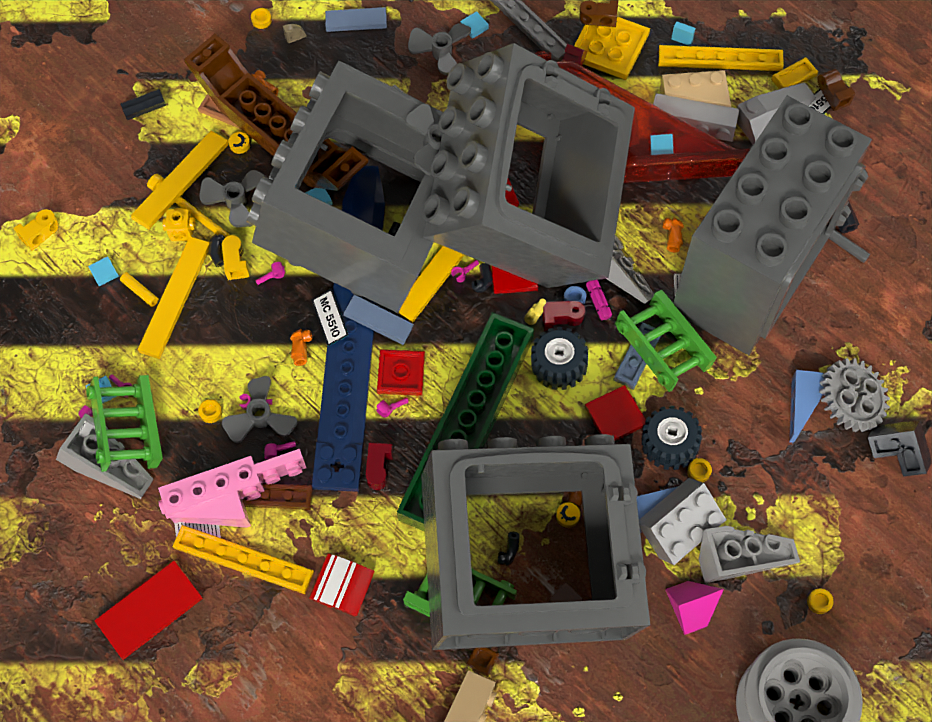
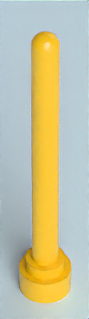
(156, 180)

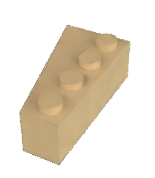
(472, 699)

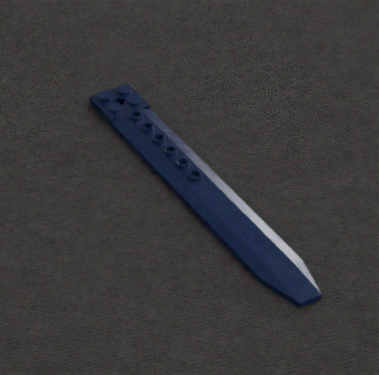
(348, 363)

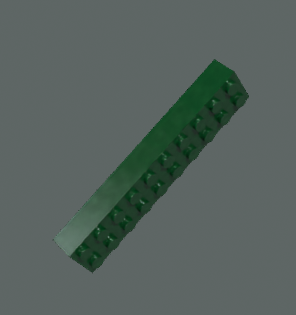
(475, 400)

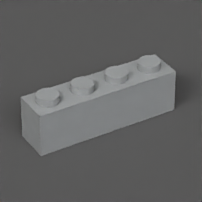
(710, 118)

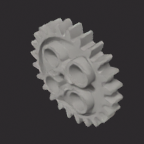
(854, 395)

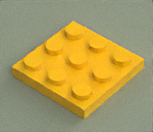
(613, 48)

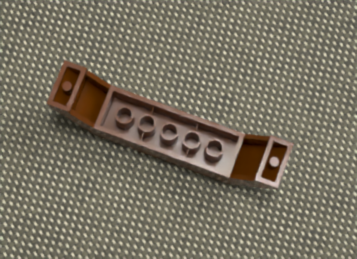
(263, 113)

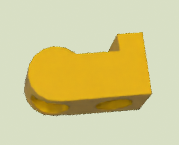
(37, 229)
(232, 254)

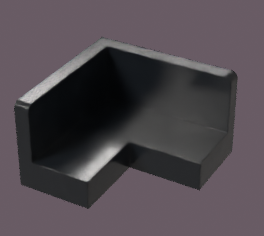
(905, 441)

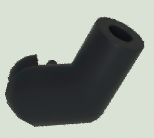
(214, 249)
(512, 549)

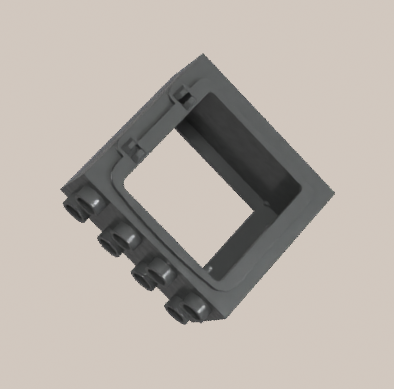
(578, 179)
(770, 224)
(323, 238)
(611, 531)

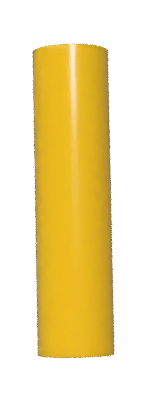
(139, 289)

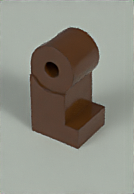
(599, 13)
(835, 89)

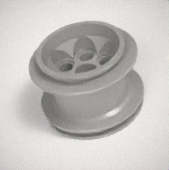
(805, 660)

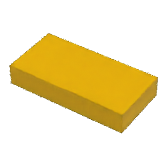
(795, 74)

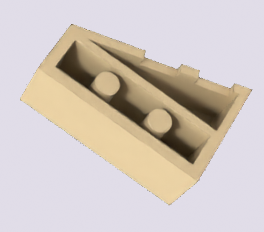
(697, 86)

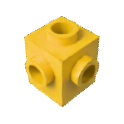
(179, 224)

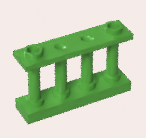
(680, 328)
(144, 410)
(419, 602)

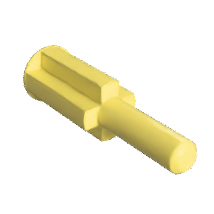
(535, 312)

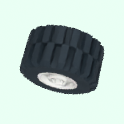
(559, 358)
(671, 437)

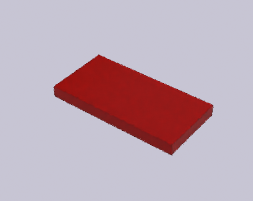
(148, 610)

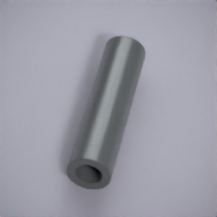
(849, 246)

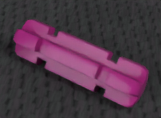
(599, 299)

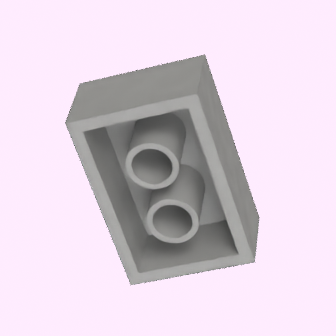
(679, 520)

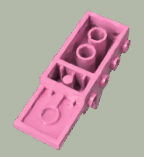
(218, 493)

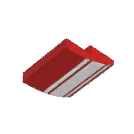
(341, 584)

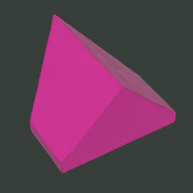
(693, 604)

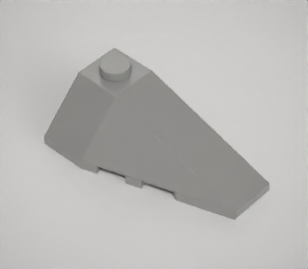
(759, 110)
(625, 277)
(80, 455)
(736, 553)

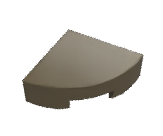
(293, 32)

